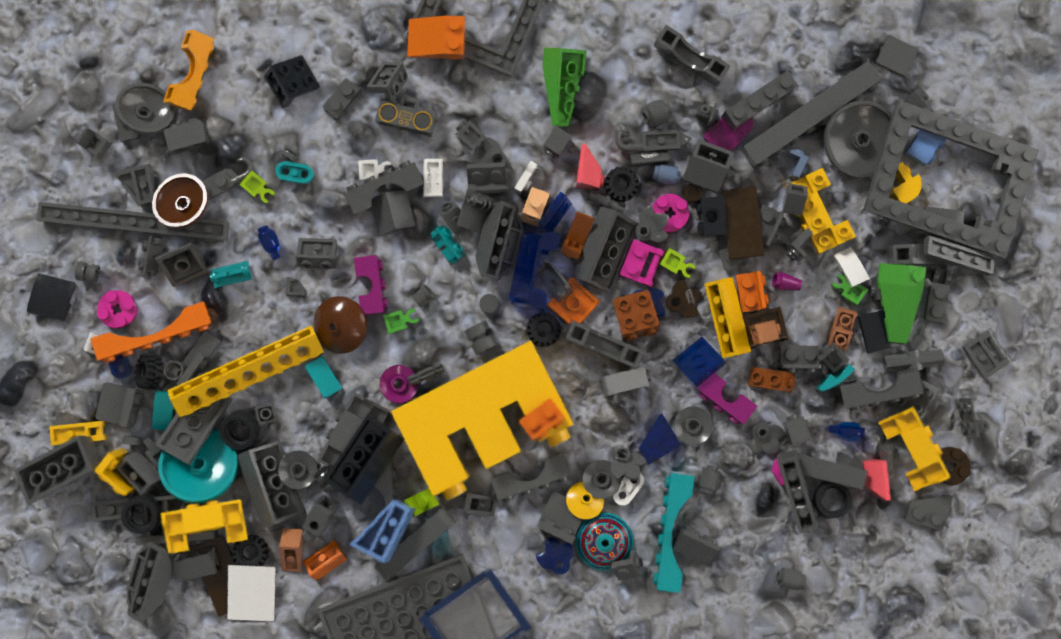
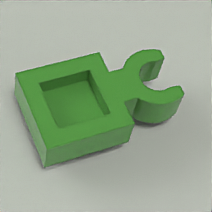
(854, 294)
(397, 321)

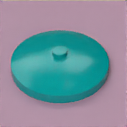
(207, 475)

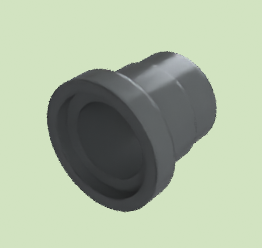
(424, 295)

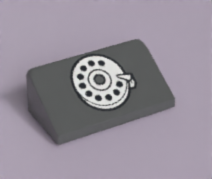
(649, 158)

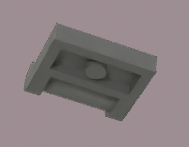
(982, 357)

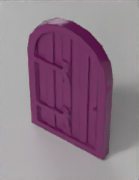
(723, 137)

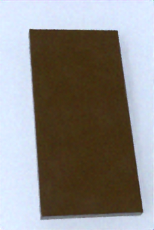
(743, 223)
(218, 583)

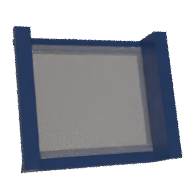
(476, 612)

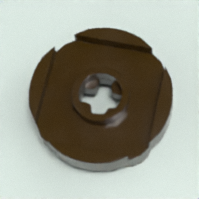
(962, 465)

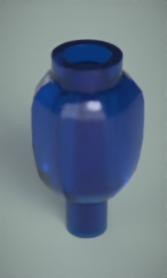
(269, 241)
(848, 431)

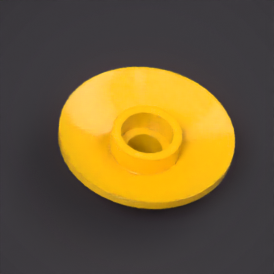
(581, 508)

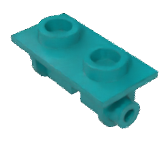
(453, 250)
(231, 274)

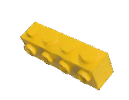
(727, 317)

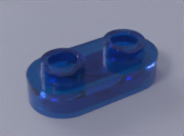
(120, 361)

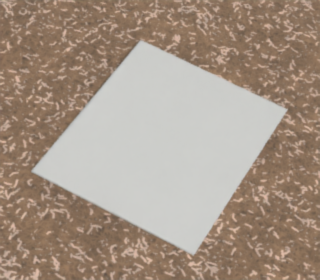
(251, 593)

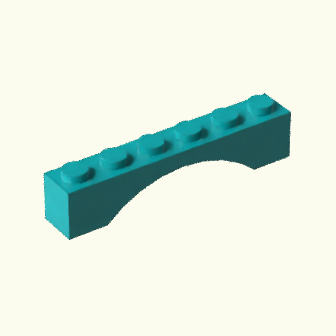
(678, 492)

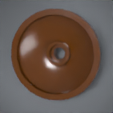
(174, 194)
(349, 322)

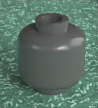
(656, 113)

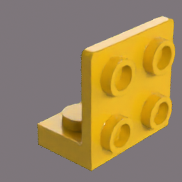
(107, 472)

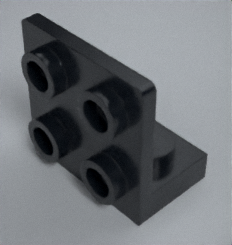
(291, 80)

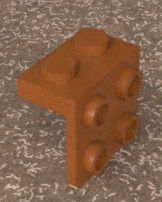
(636, 315)

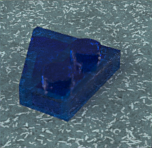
(658, 441)

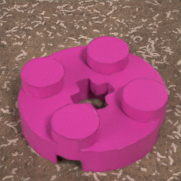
(678, 206)
(127, 304)

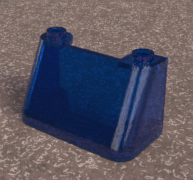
(522, 288)

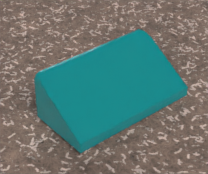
(323, 377)

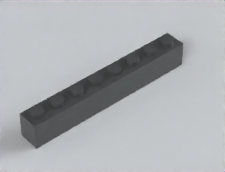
(810, 114)

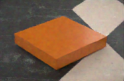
(576, 305)

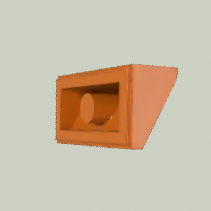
(324, 560)

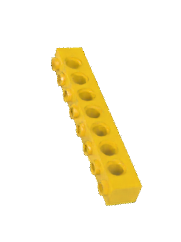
(235, 370)

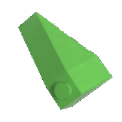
(561, 75)
(901, 294)

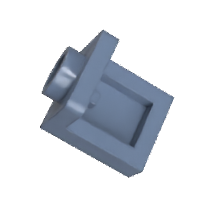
(799, 168)

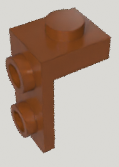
(577, 235)
(772, 379)

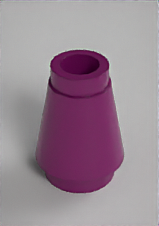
(783, 281)

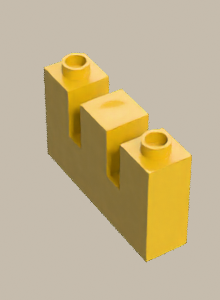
(476, 404)

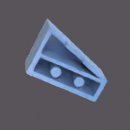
(385, 532)

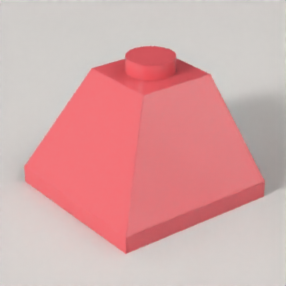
(589, 171)
(877, 478)

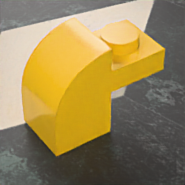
(909, 186)

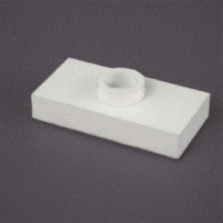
(433, 178)

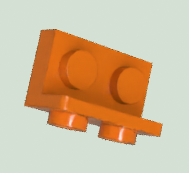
(751, 291)
(542, 419)

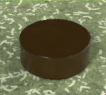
(692, 193)

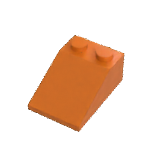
(437, 37)

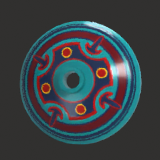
(597, 529)

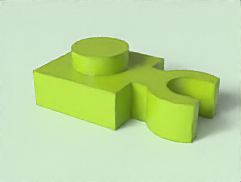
(255, 185)
(674, 261)

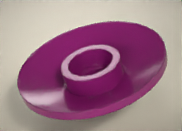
(394, 374)

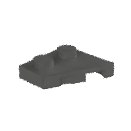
(139, 183)

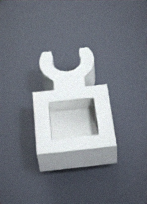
(370, 167)
(524, 182)

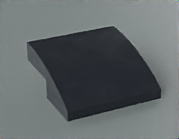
(51, 297)
(874, 332)

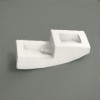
(851, 267)

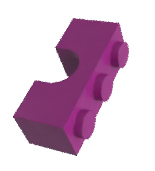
(371, 268)
(738, 410)

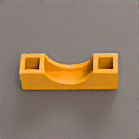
(197, 48)

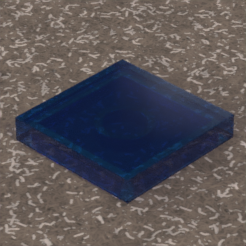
(699, 361)

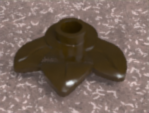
(686, 300)

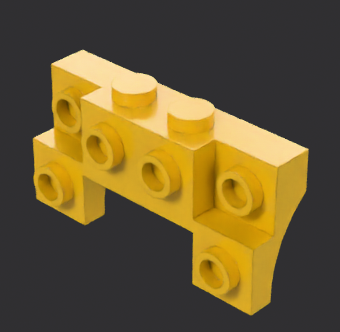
(816, 218)
(920, 445)
(202, 519)

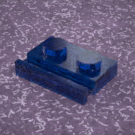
(555, 212)

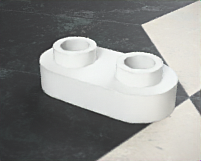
(630, 490)

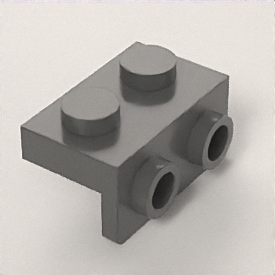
(793, 249)

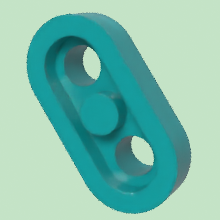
(295, 172)

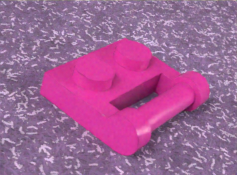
(636, 259)

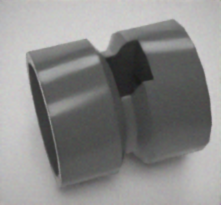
(481, 338)

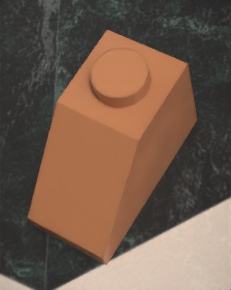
(765, 332)
(292, 549)

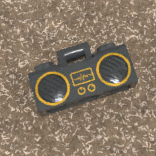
(406, 118)

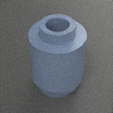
(666, 174)

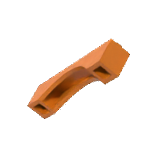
(191, 319)

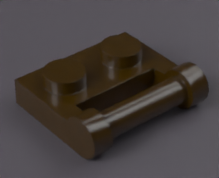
(765, 316)

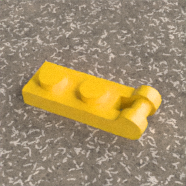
(63, 433)

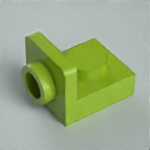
(422, 501)

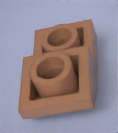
(842, 327)

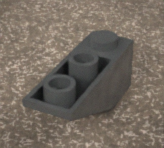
(909, 255)

